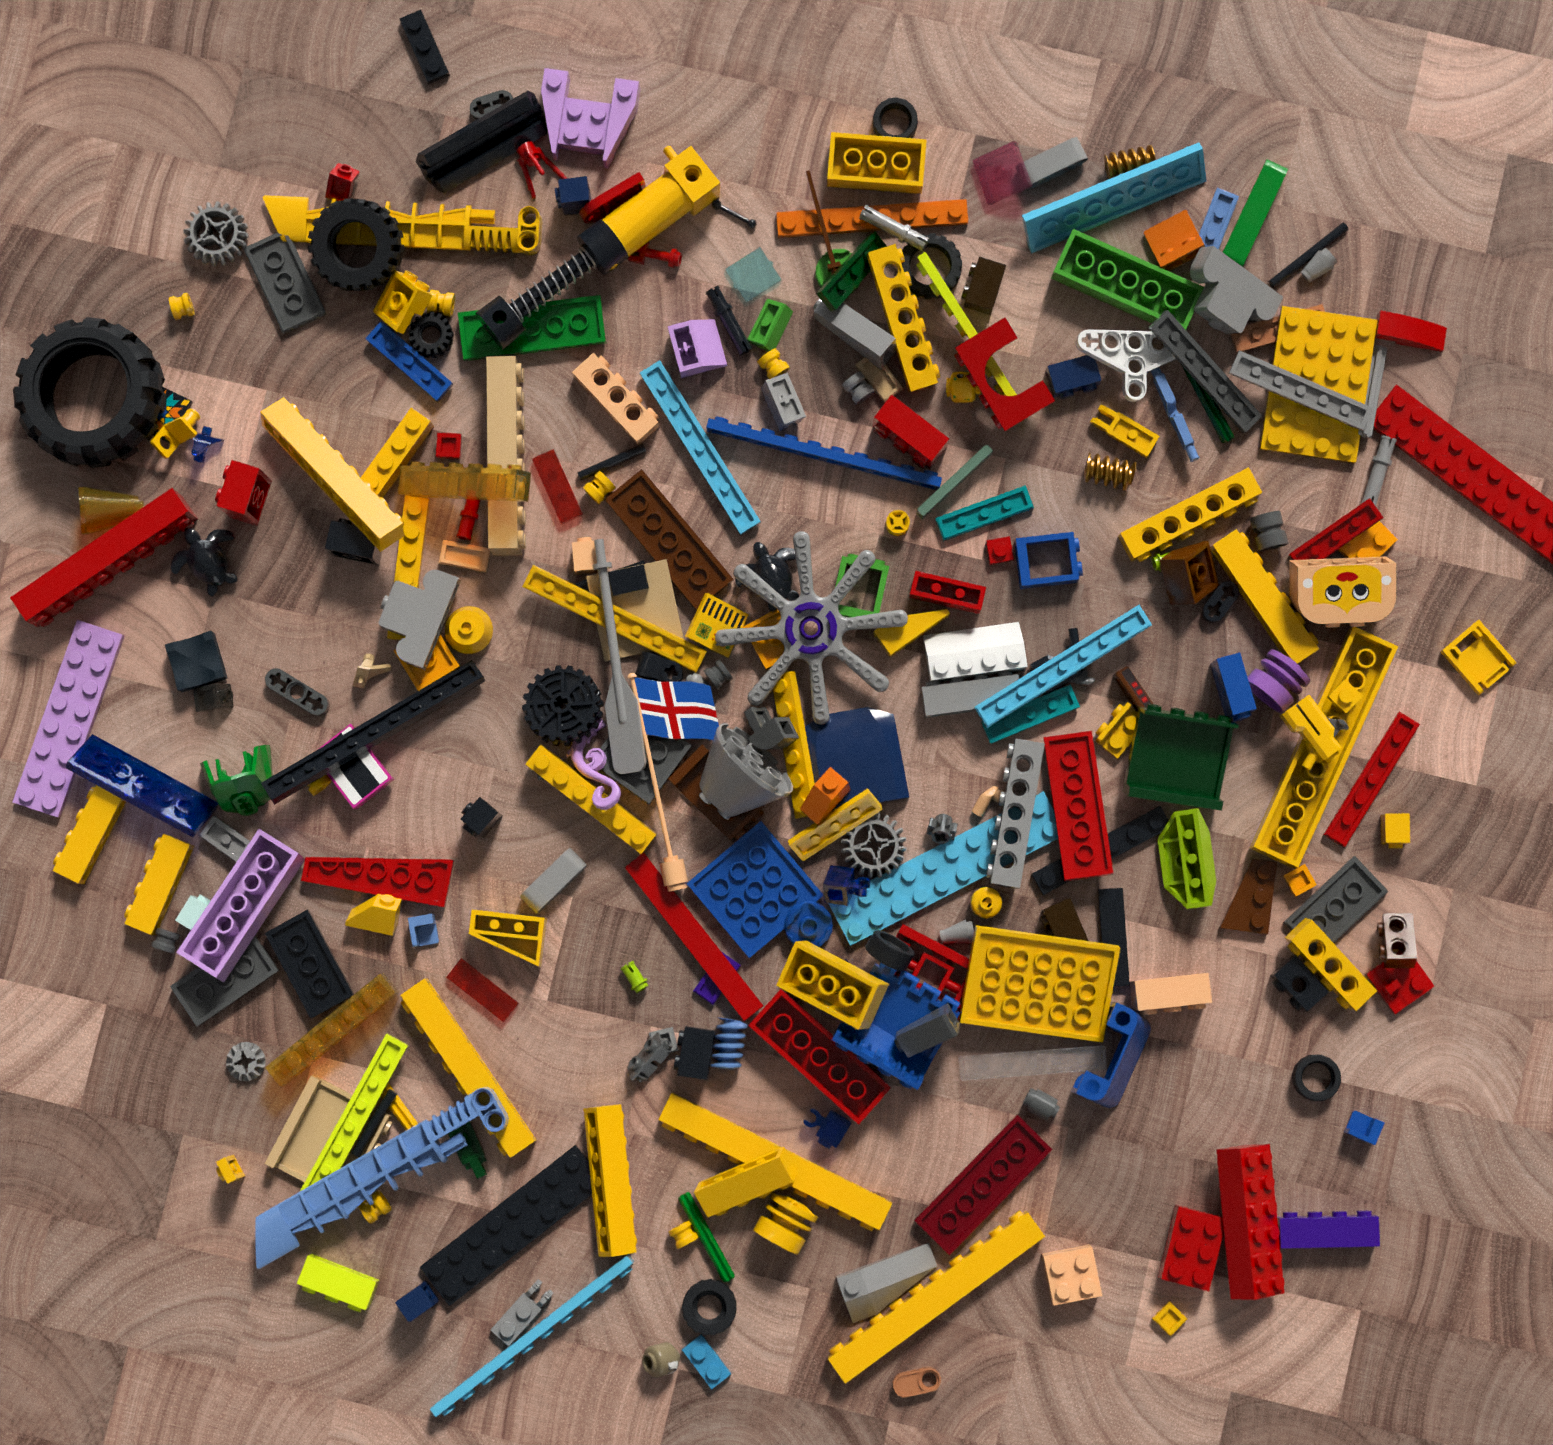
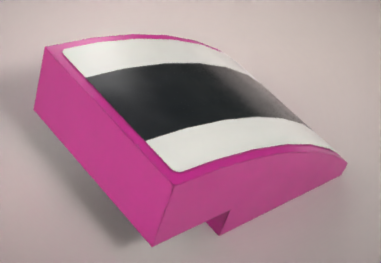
(361, 776)

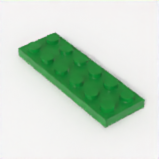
(554, 327)

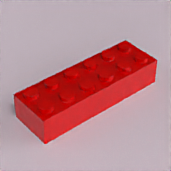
(817, 1057)
(1250, 1222)

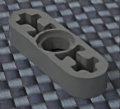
(285, 677)

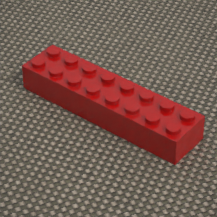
(104, 558)

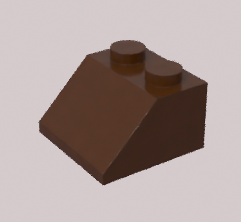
(1189, 573)

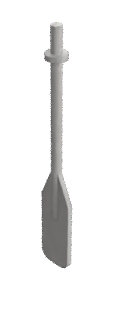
(621, 703)

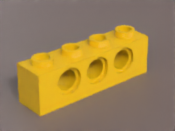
(1359, 987)

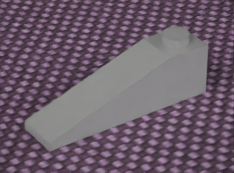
(879, 1283)

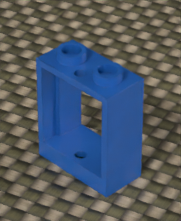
(1023, 564)

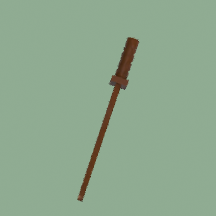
(834, 265)

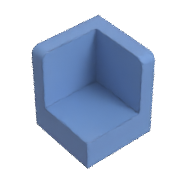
(423, 930)

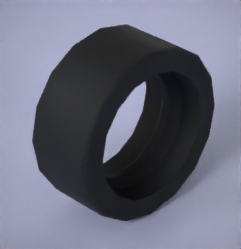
(895, 103)
(889, 950)
(1334, 1083)

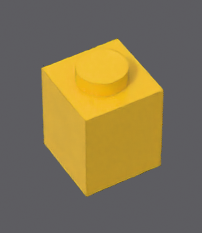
(1395, 829)

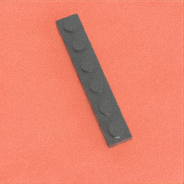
(1205, 371)

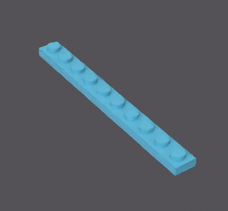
(525, 1343)

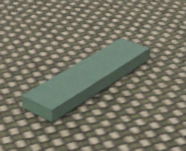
(954, 481)

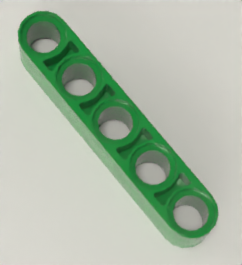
(1255, 211)

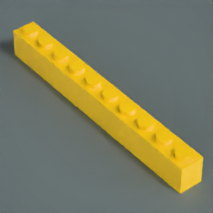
(745, 1146)
(935, 1296)

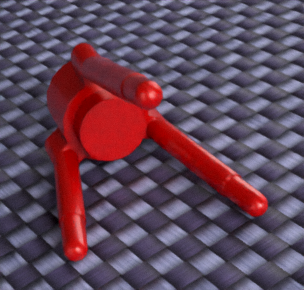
(530, 156)

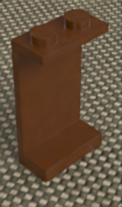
(687, 781)

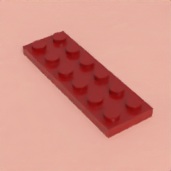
(1078, 806)

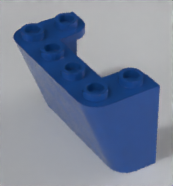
(1110, 1089)

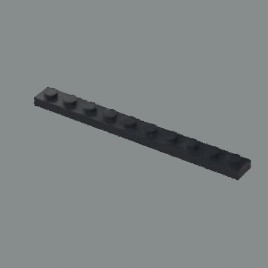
(373, 732)

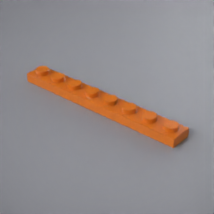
(847, 219)

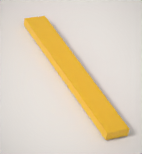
(626, 623)

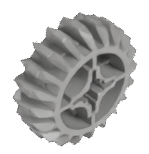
(224, 229)
(889, 842)

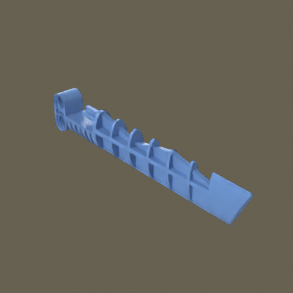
(355, 1182)

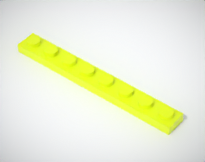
(964, 326)
(358, 1109)

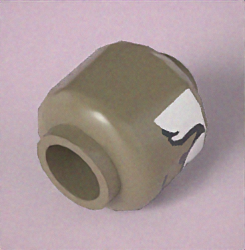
(660, 1359)

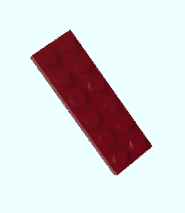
(983, 1184)

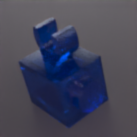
(841, 884)
(831, 1128)

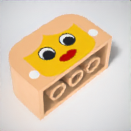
(1343, 589)

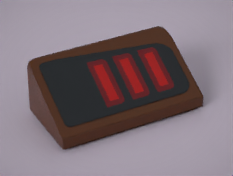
(1132, 688)

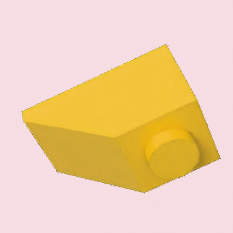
(376, 915)

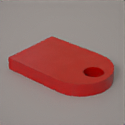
(612, 199)

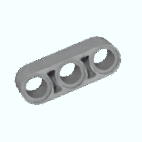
(1055, 161)
(553, 880)

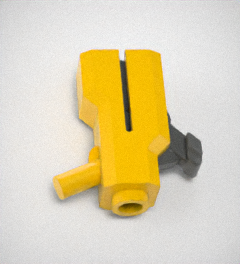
(1315, 729)

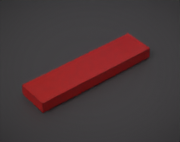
(1339, 532)

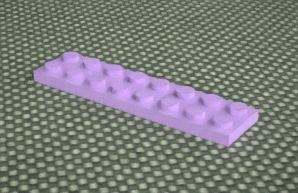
(68, 717)

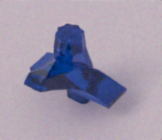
(202, 442)

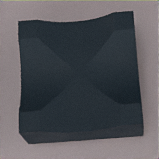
(196, 661)

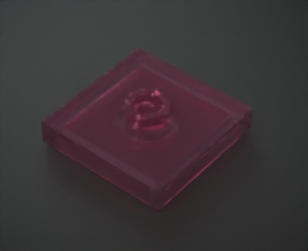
(1002, 173)

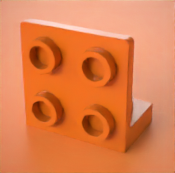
(1174, 241)

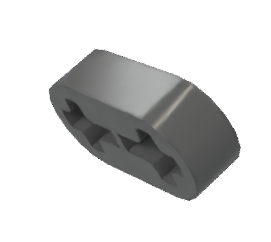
(488, 100)

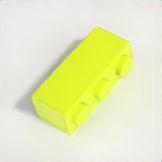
(337, 1282)

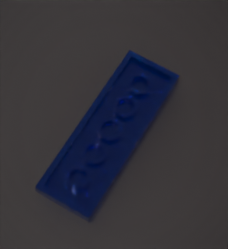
(142, 785)

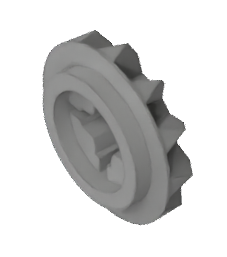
(251, 1051)

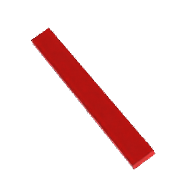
(694, 937)

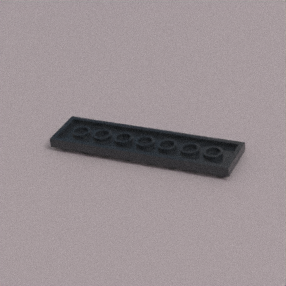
(510, 1226)

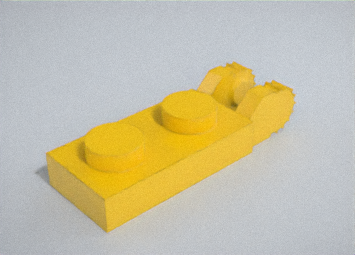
(1126, 431)

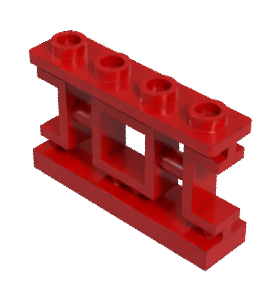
(940, 957)

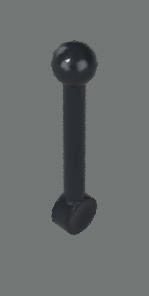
(716, 204)

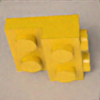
(402, 300)

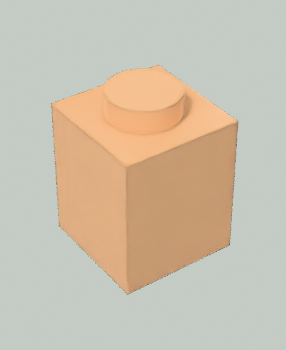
(584, 555)

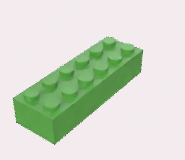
(1125, 280)

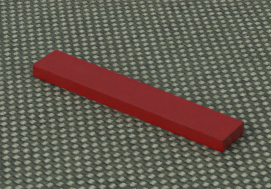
(1371, 779)

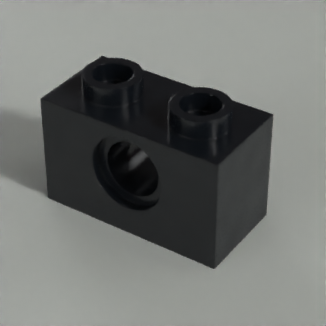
(1312, 989)

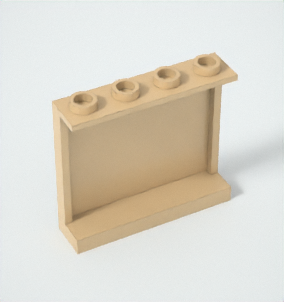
(311, 1127)

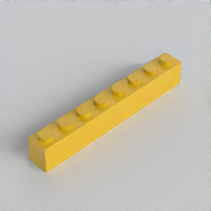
(332, 474)
(464, 1062)

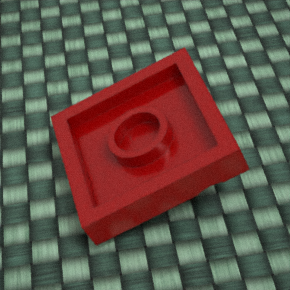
(1399, 985)

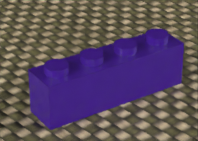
(1329, 1231)

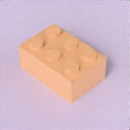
(1170, 993)

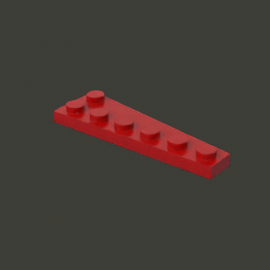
(407, 879)

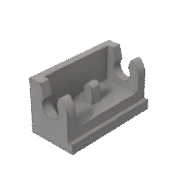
(783, 401)

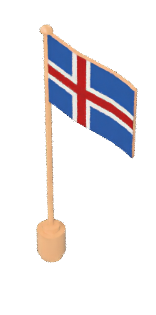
(673, 712)

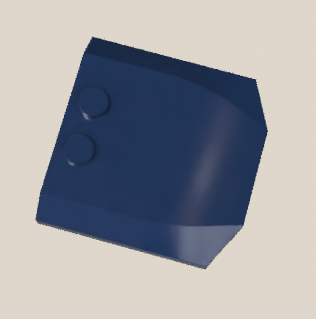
(863, 750)

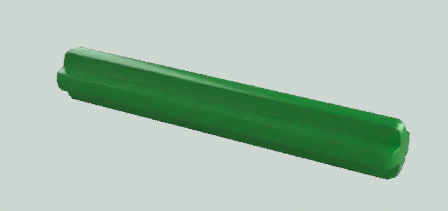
(706, 1237)

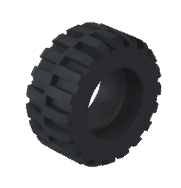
(324, 244)

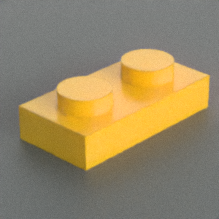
(229, 1169)

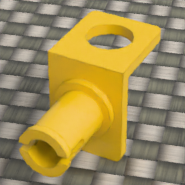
(176, 432)

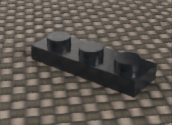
(424, 47)

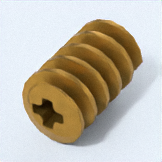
(1124, 163)
(1109, 471)

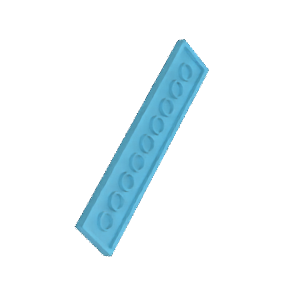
(937, 873)

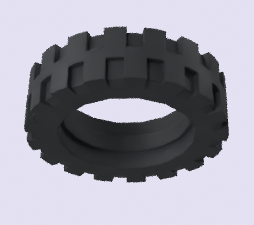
(953, 255)

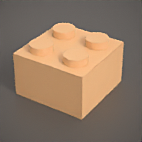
(1071, 1274)

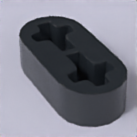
(1215, 598)

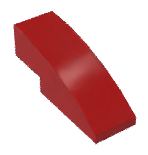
(1410, 331)

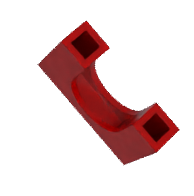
(975, 355)

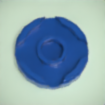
(809, 923)

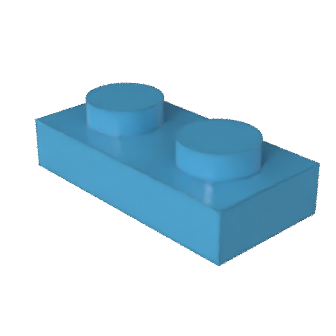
(706, 1361)

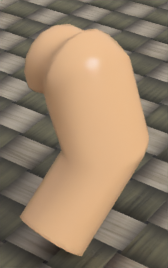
(984, 800)

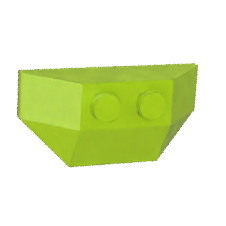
(1188, 859)

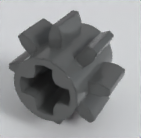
(942, 828)

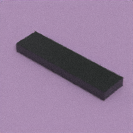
(1114, 929)

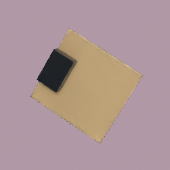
(645, 592)

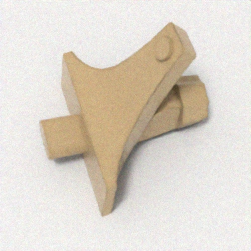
(368, 671)

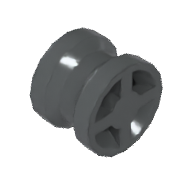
(718, 674)
(165, 940)

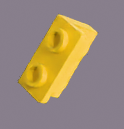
(1119, 732)

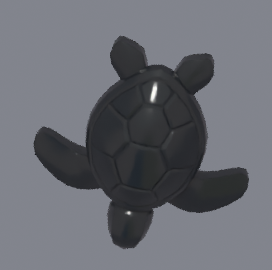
(206, 558)
(774, 571)

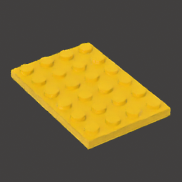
(1329, 352)
(1039, 984)

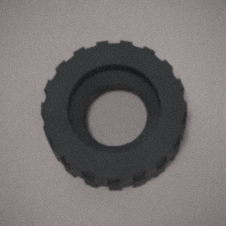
(691, 1313)

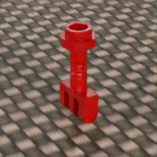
(673, 258)

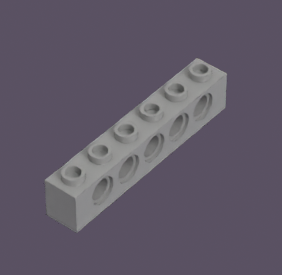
(1032, 753)

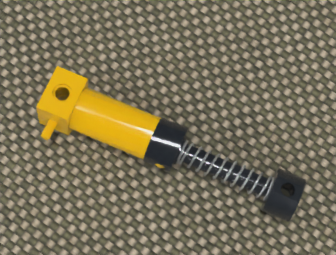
(612, 239)

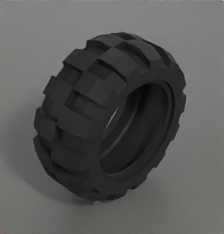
(53, 356)

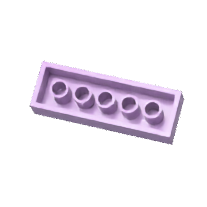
(241, 905)

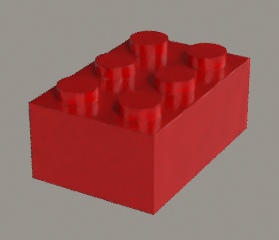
(910, 433)
(243, 492)
(1191, 1248)

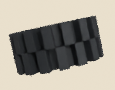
(434, 348)

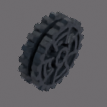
(581, 703)

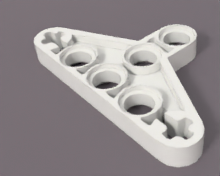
(1122, 354)

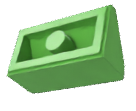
(770, 325)

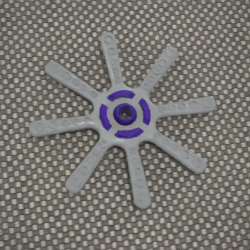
(830, 631)

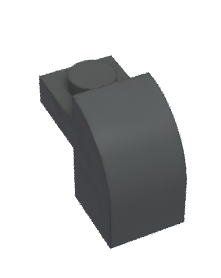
(770, 732)

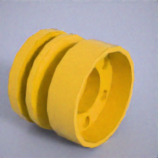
(785, 1223)

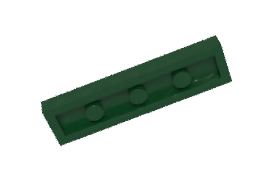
(849, 273)

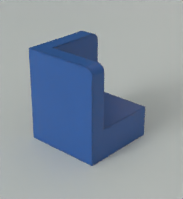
(1364, 1127)

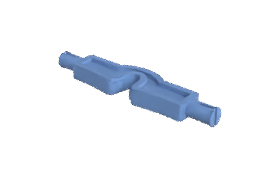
(1176, 419)

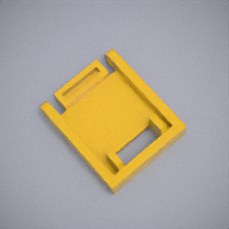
(1481, 660)

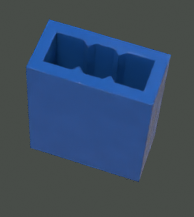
(1233, 687)

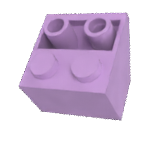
(696, 346)

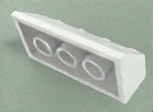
(975, 652)

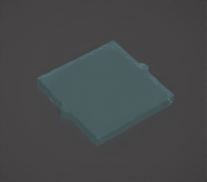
(753, 274)

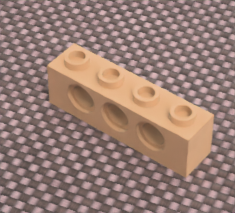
(637, 429)

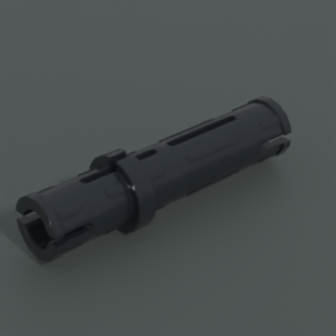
(724, 312)

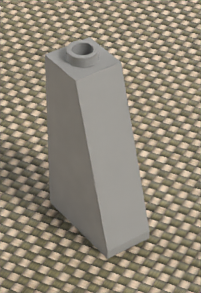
(857, 332)

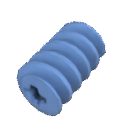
(729, 1044)

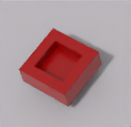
(449, 445)
(999, 550)

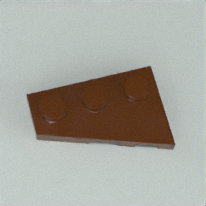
(1253, 900)

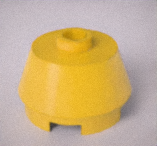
(468, 630)

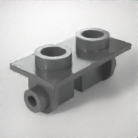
(641, 1066)

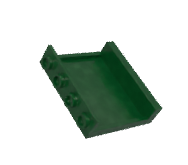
(1178, 757)

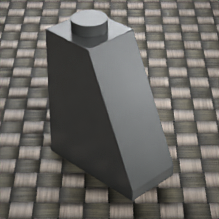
(928, 1031)

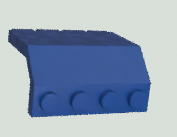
(899, 1007)

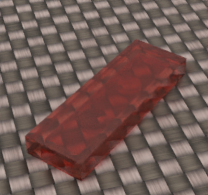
(557, 486)
(482, 990)

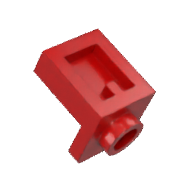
(341, 182)

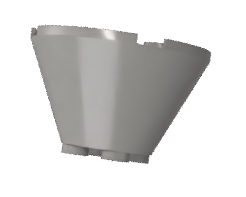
(740, 774)

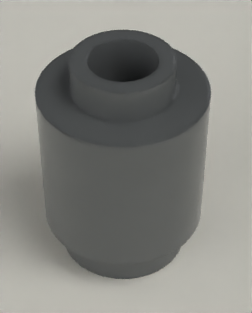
(1041, 1104)

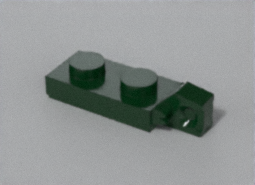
(473, 1154)

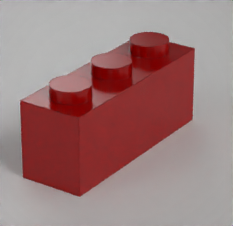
(947, 592)

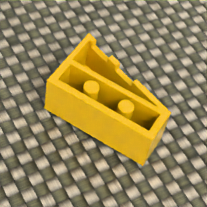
(511, 932)

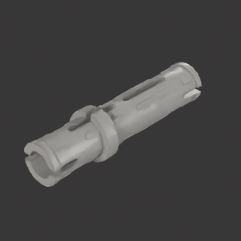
(896, 229)
(1379, 469)

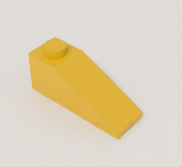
(897, 638)

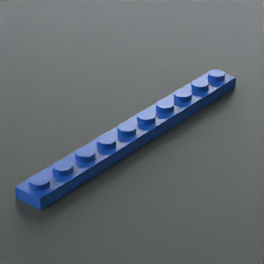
(813, 450)

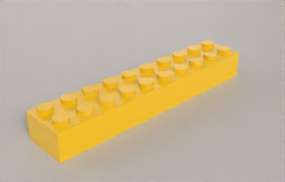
(1304, 792)

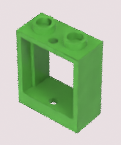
(878, 566)

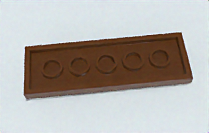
(668, 537)

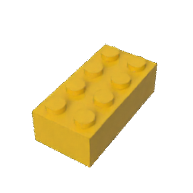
(876, 163)
(832, 984)

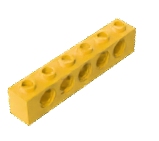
(877, 261)
(1242, 482)

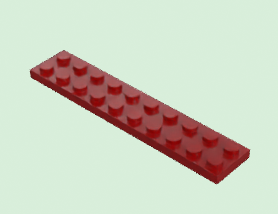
(1467, 469)

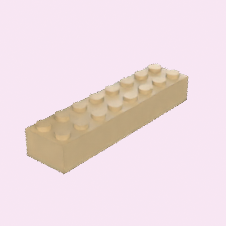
(503, 448)

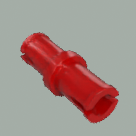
(468, 518)

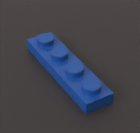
(409, 361)

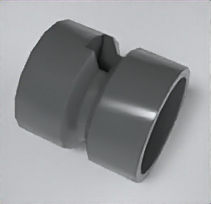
(1269, 531)

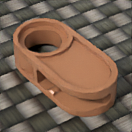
(910, 1382)

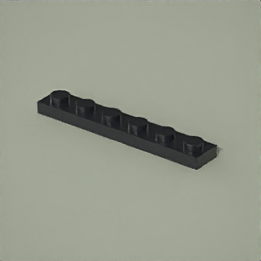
(1120, 841)

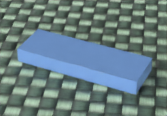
(1218, 218)

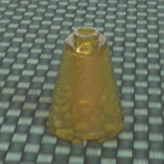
(105, 508)

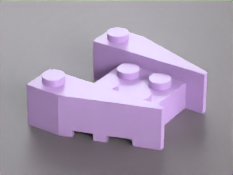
(585, 123)

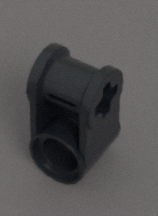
(655, 667)

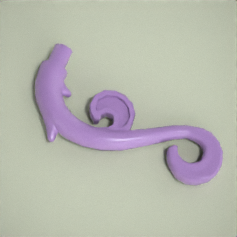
(591, 770)

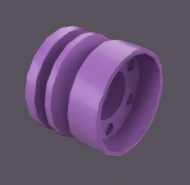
(1280, 677)

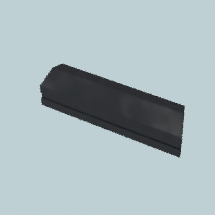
(483, 142)

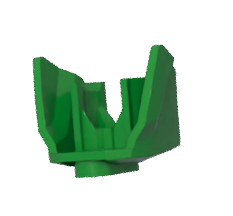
(242, 791)

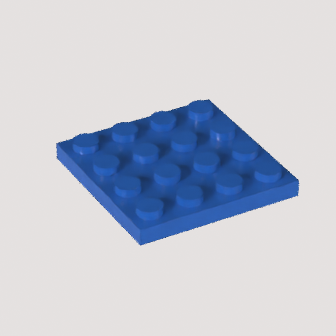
(753, 888)

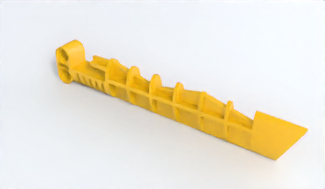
(434, 231)

